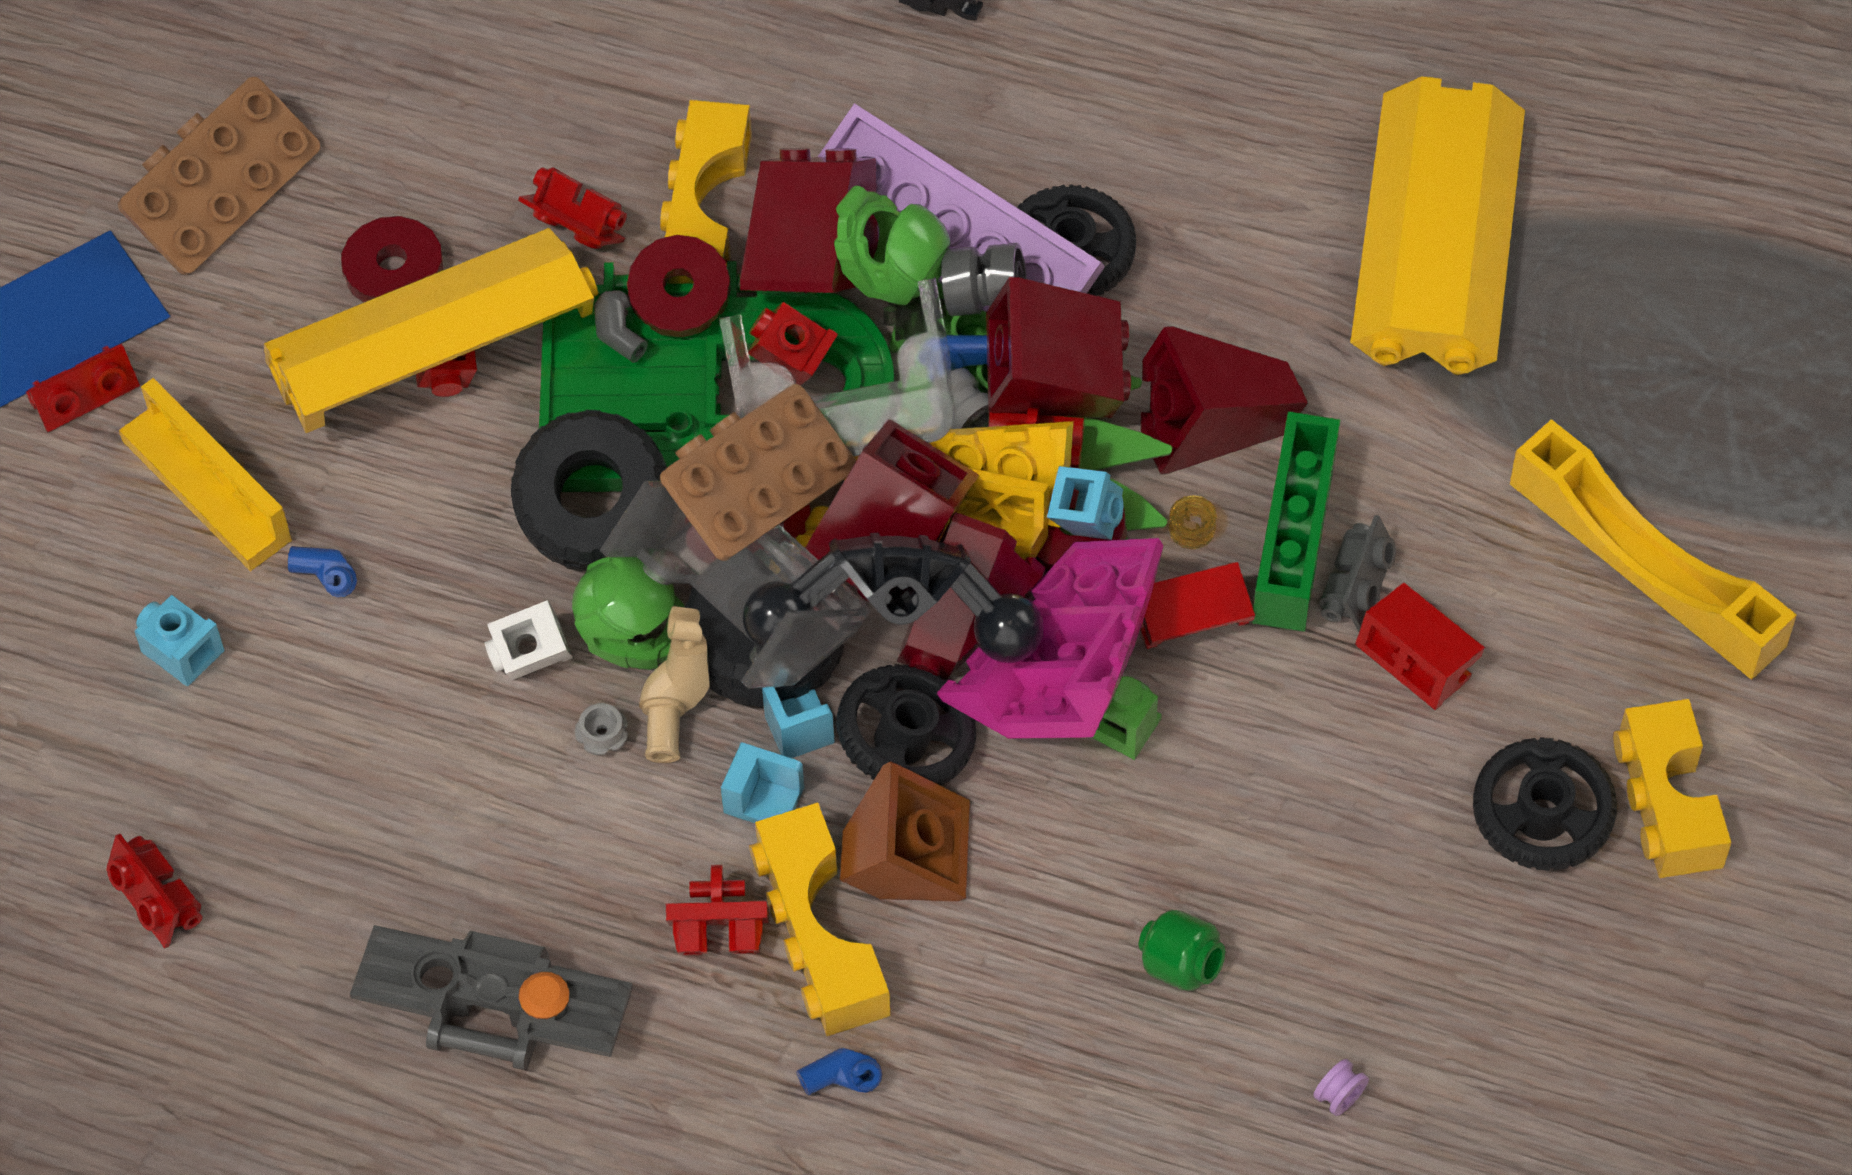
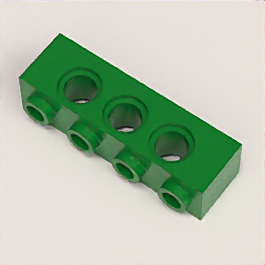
(1296, 521)

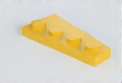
(1012, 450)

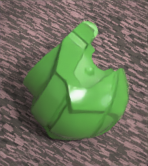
(907, 247)
(618, 603)

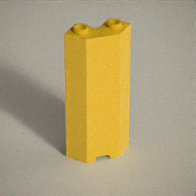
(1439, 225)
(427, 324)

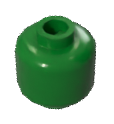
(1181, 950)

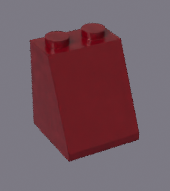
(797, 220)
(1055, 351)
(894, 490)

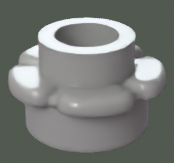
(599, 717)

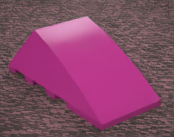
(1091, 622)

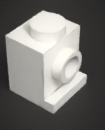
(535, 622)

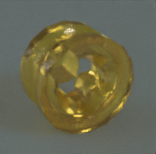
(1187, 507)

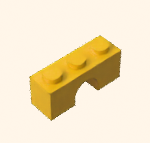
(1678, 829)

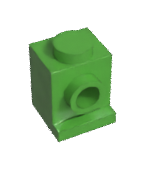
(1133, 709)

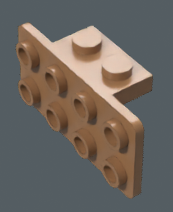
(217, 174)
(756, 470)

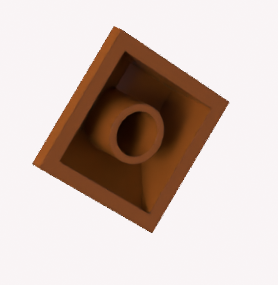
(907, 839)

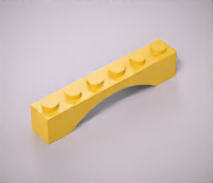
(1721, 609)

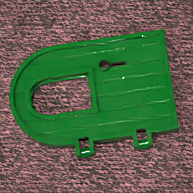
(677, 376)

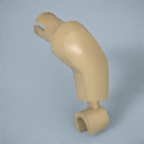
(675, 685)

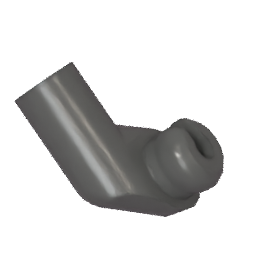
(611, 325)

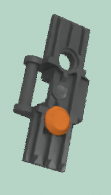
(497, 974)

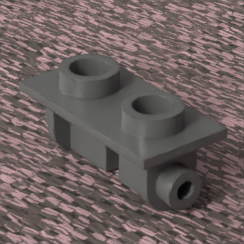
(1367, 555)

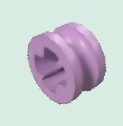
(1341, 1087)

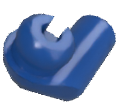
(328, 565)
(843, 1069)

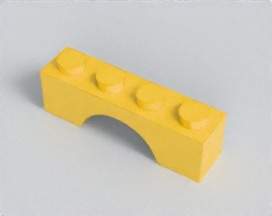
(713, 150)
(841, 975)

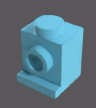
(1097, 506)
(178, 639)

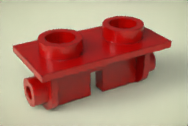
(590, 220)
(83, 387)
(138, 872)

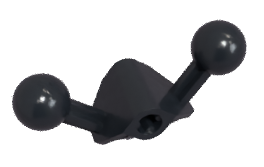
(903, 582)

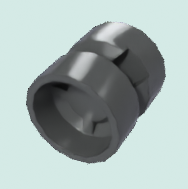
(976, 279)

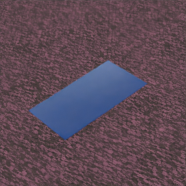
(71, 313)

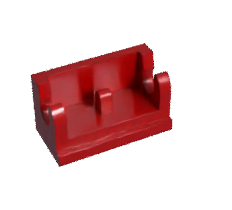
(1196, 604)
(1418, 645)

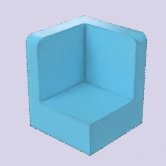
(798, 723)
(761, 784)

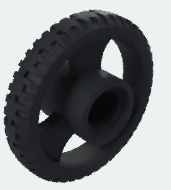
(1062, 214)
(907, 708)
(1546, 782)

